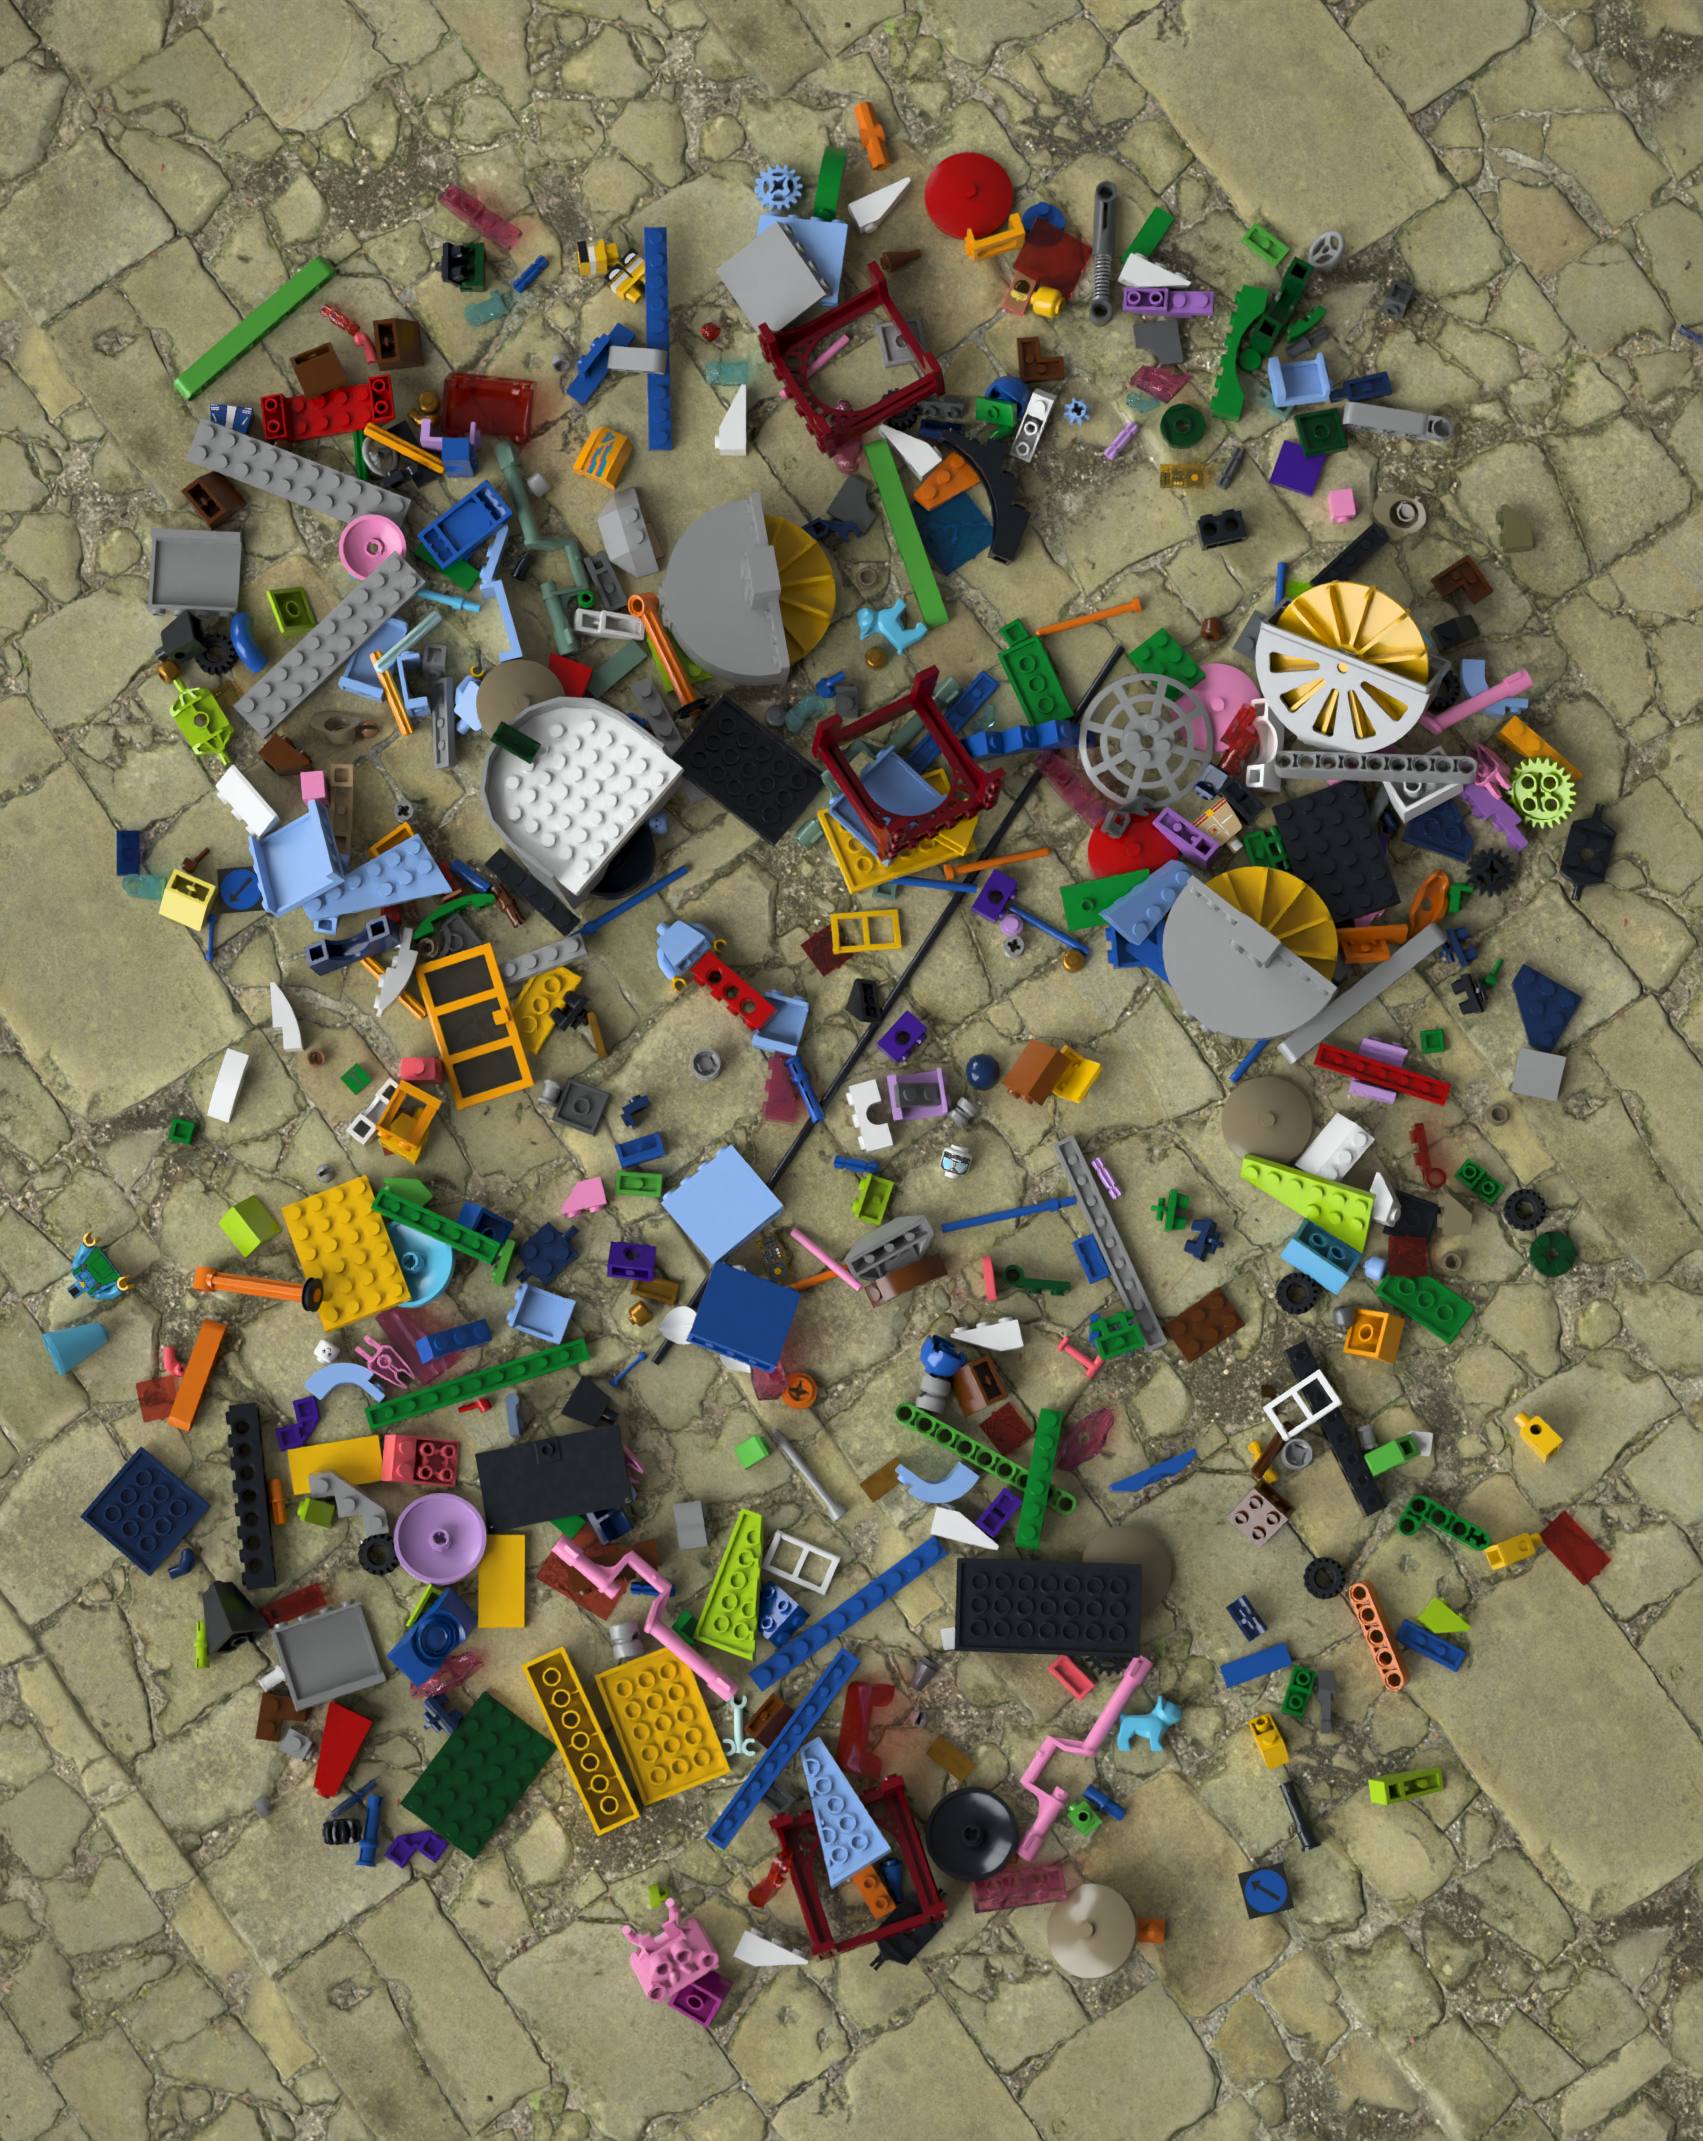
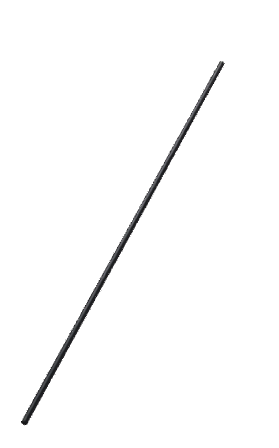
(910, 970)

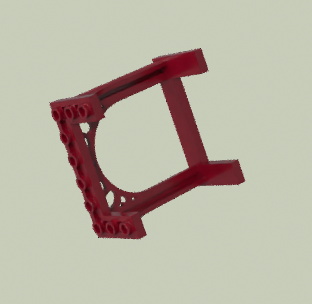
(782, 345)
(897, 836)
(893, 1796)

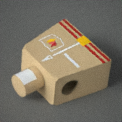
(1221, 825)

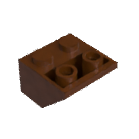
(398, 344)
(318, 371)
(213, 498)
(284, 758)
(977, 1386)

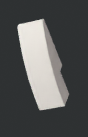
(608, 625)
(285, 1020)
(228, 1085)

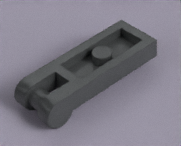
(606, 582)

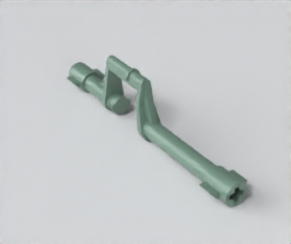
(555, 599)
(943, 695)

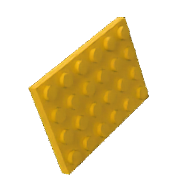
(864, 870)
(348, 1251)
(662, 1725)

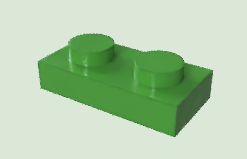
(1265, 245)
(638, 1184)
(501, 1272)

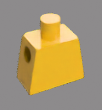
(958, 837)
(403, 1127)
(1544, 1444)
(1513, 1549)

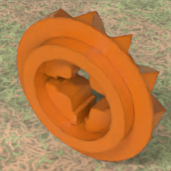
(805, 1399)

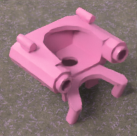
(673, 1957)

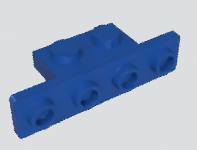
(593, 366)

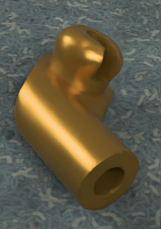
(417, 418)

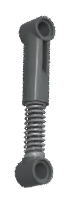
(1103, 251)

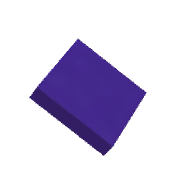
(1295, 471)

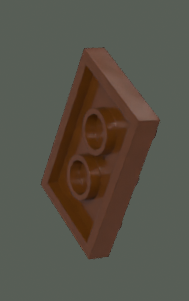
(1204, 1325)

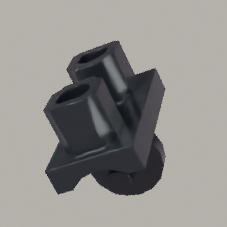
(451, 264)
(1466, 984)
(564, 1019)

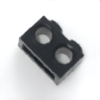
(1223, 535)
(1241, 800)

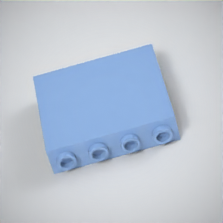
(824, 245)
(297, 861)
(722, 1205)

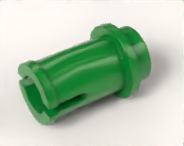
(1001, 432)
(586, 595)

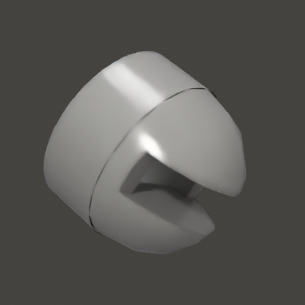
(563, 366)
(327, 1177)
(924, 1720)
(263, 1807)

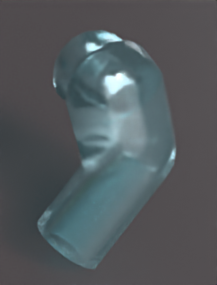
(1141, 405)
(985, 722)

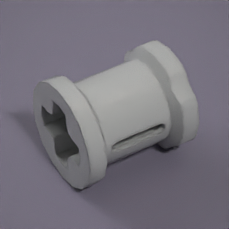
(406, 806)
(1009, 941)
(550, 1093)
(1367, 1437)

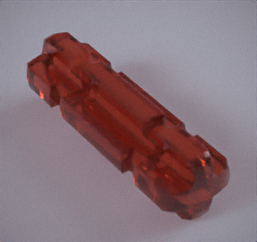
(340, 320)

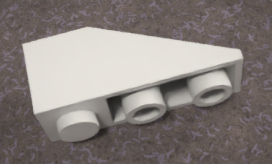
(1144, 274)
(1033, 424)
(996, 1337)
(762, 1952)

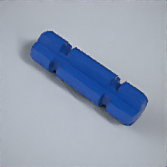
(530, 274)
(856, 1165)
(648, 1589)

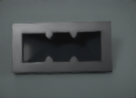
(864, 1001)

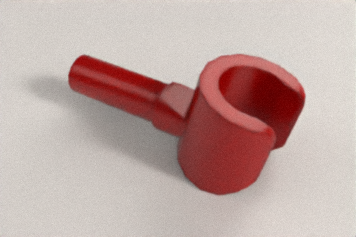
(482, 1404)

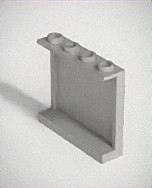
(774, 279)
(195, 572)
(327, 1655)

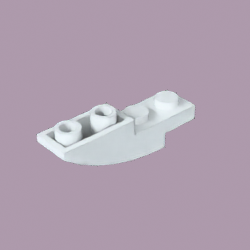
(397, 976)

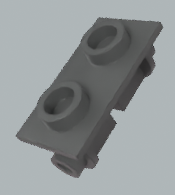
(951, 407)

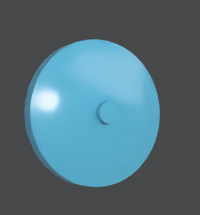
(424, 1263)

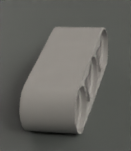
(637, 360)

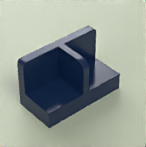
(610, 1523)

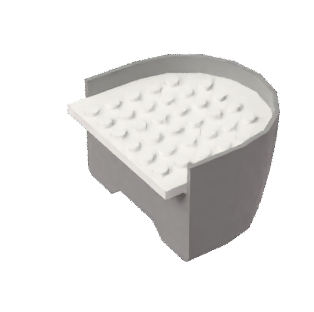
(579, 794)

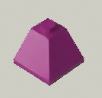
(702, 1997)

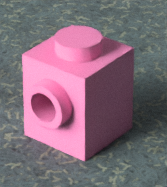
(1342, 506)

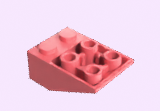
(420, 1460)

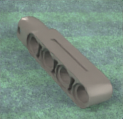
(1396, 422)

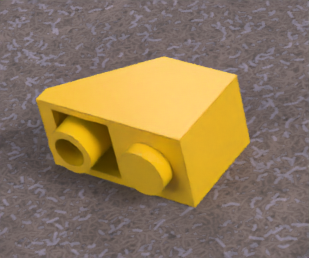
(1268, 1741)

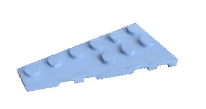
(389, 879)

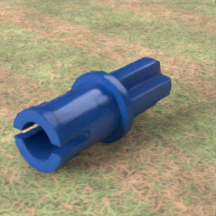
(470, 876)
(1104, 1802)

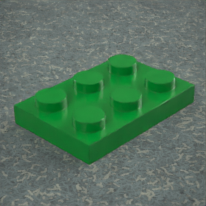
(1165, 657)

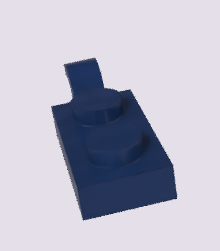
(1363, 388)

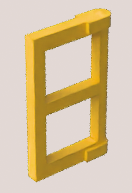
(864, 917)

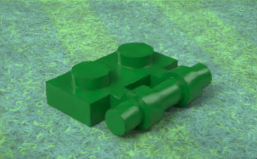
(1259, 852)
(1120, 1341)

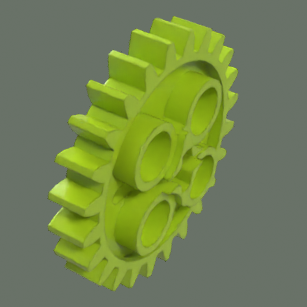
(1561, 792)

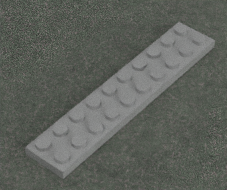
(292, 475)
(330, 644)

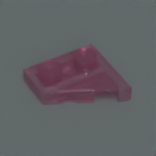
(1159, 382)

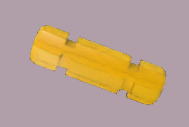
(1256, 1448)

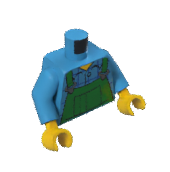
(96, 1273)

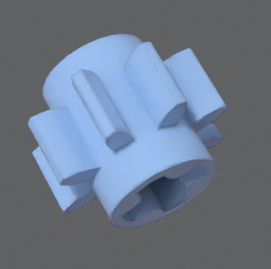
(1079, 405)

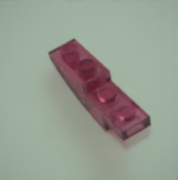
(479, 217)
(1070, 789)

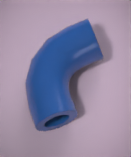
(245, 643)

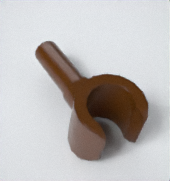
(191, 865)

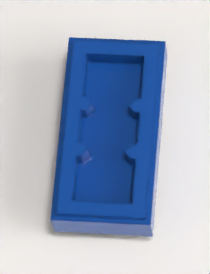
(1091, 1259)

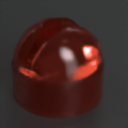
(710, 331)

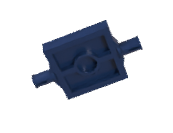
(547, 1253)

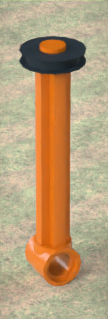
(645, 608)
(309, 1294)

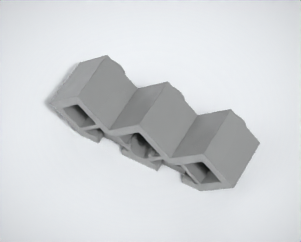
(350, 1500)

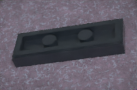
(403, 431)

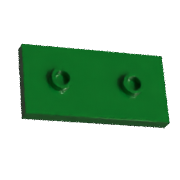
(1035, 682)
(1088, 898)
(1427, 1304)

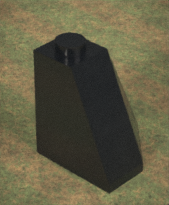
(230, 1618)

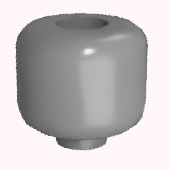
(538, 485)

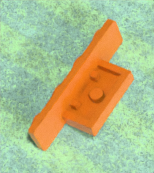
(1369, 943)

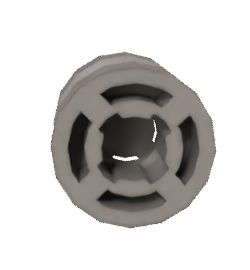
(962, 1113)

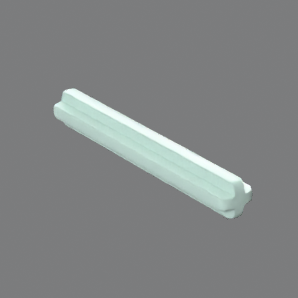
(408, 641)

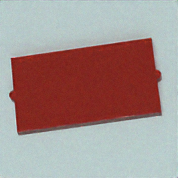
(1574, 1548)

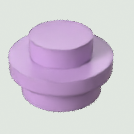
(1011, 925)

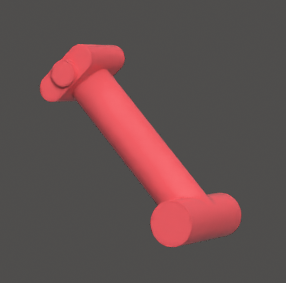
(1093, 1366)

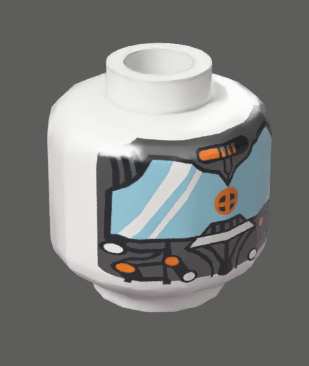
(955, 1161)

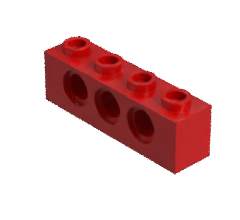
(711, 965)

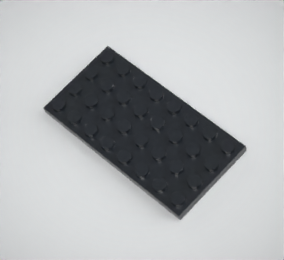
(1048, 1607)

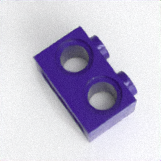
(998, 1512)

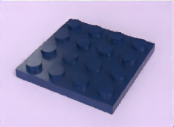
(145, 1511)

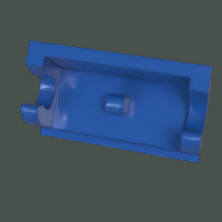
(640, 1151)

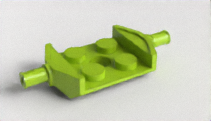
(209, 738)

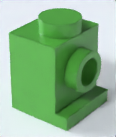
(1089, 1824)

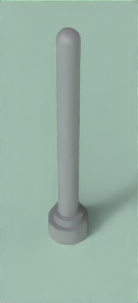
(835, 1508)

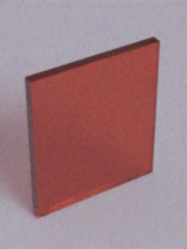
(1052, 257)

